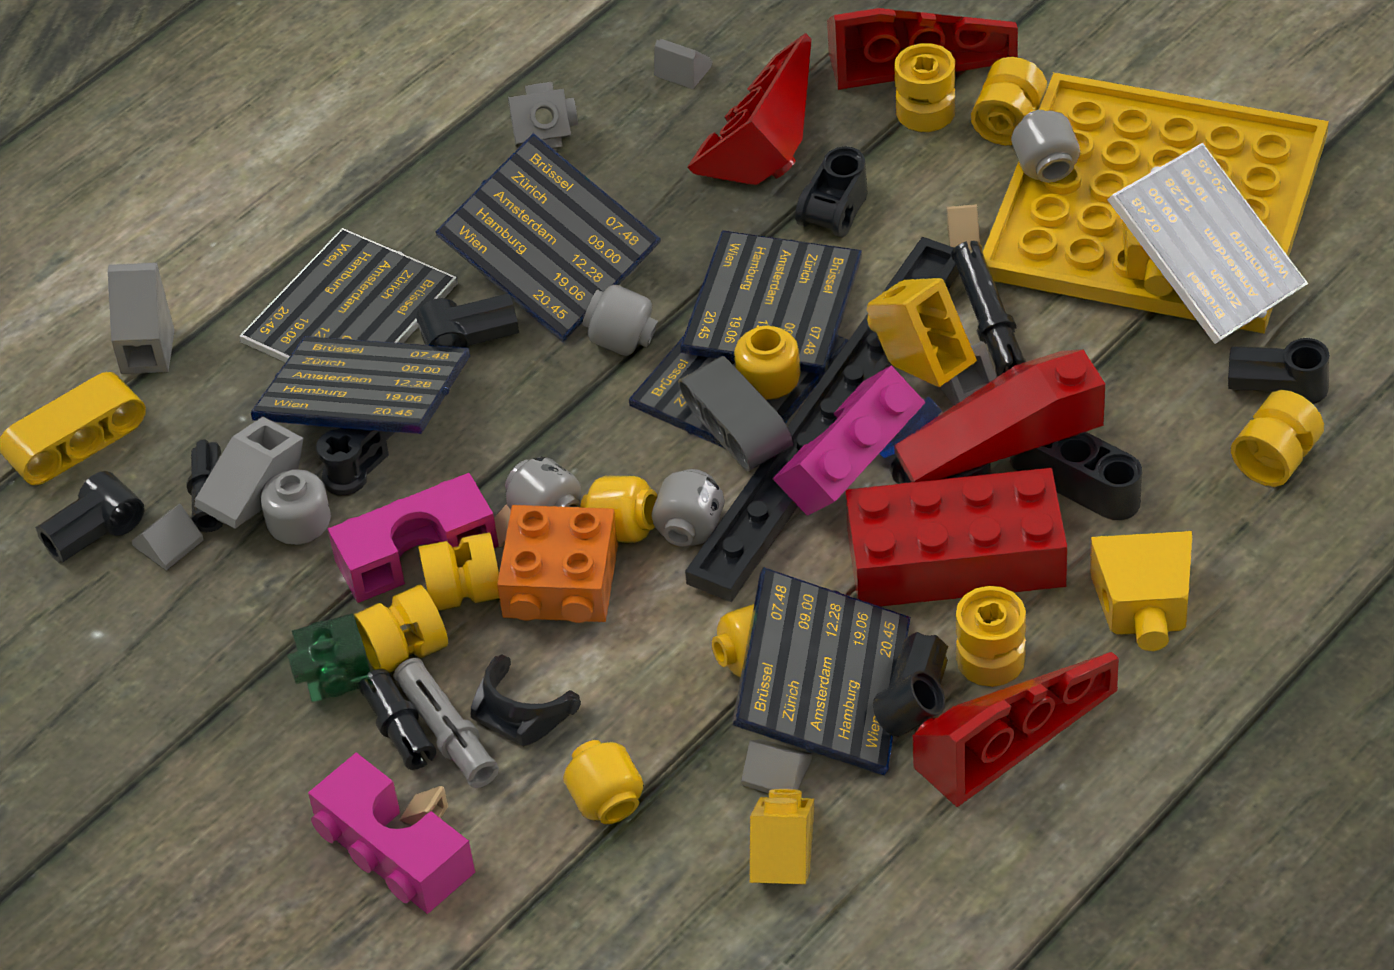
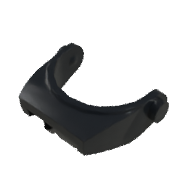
(513, 719)

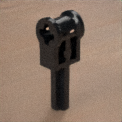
(350, 457)

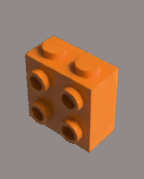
(558, 563)

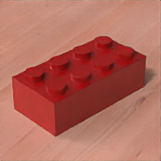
(956, 536)

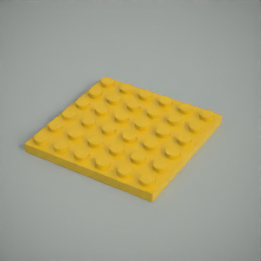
(1069, 235)

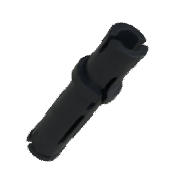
(994, 325)

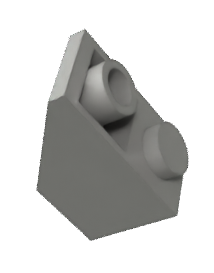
(139, 318)
(245, 467)

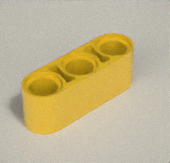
(71, 428)

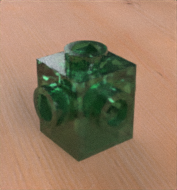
(329, 657)

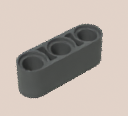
(735, 413)

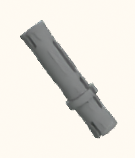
(473, 758)

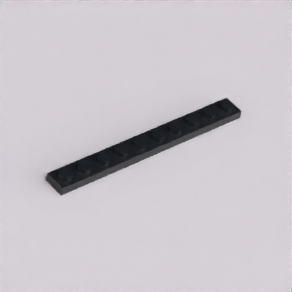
(762, 505)

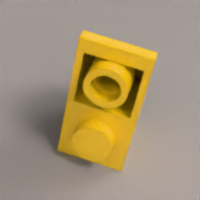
(781, 838)

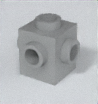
(538, 97)

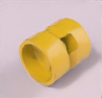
(925, 87)
(1007, 96)
(1277, 438)
(460, 571)
(990, 636)
(383, 637)

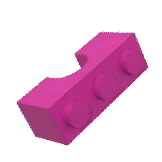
(843, 451)
(372, 544)
(416, 861)

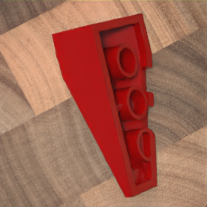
(868, 41)
(764, 125)
(1009, 416)
(998, 730)

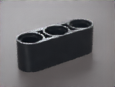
(1089, 473)

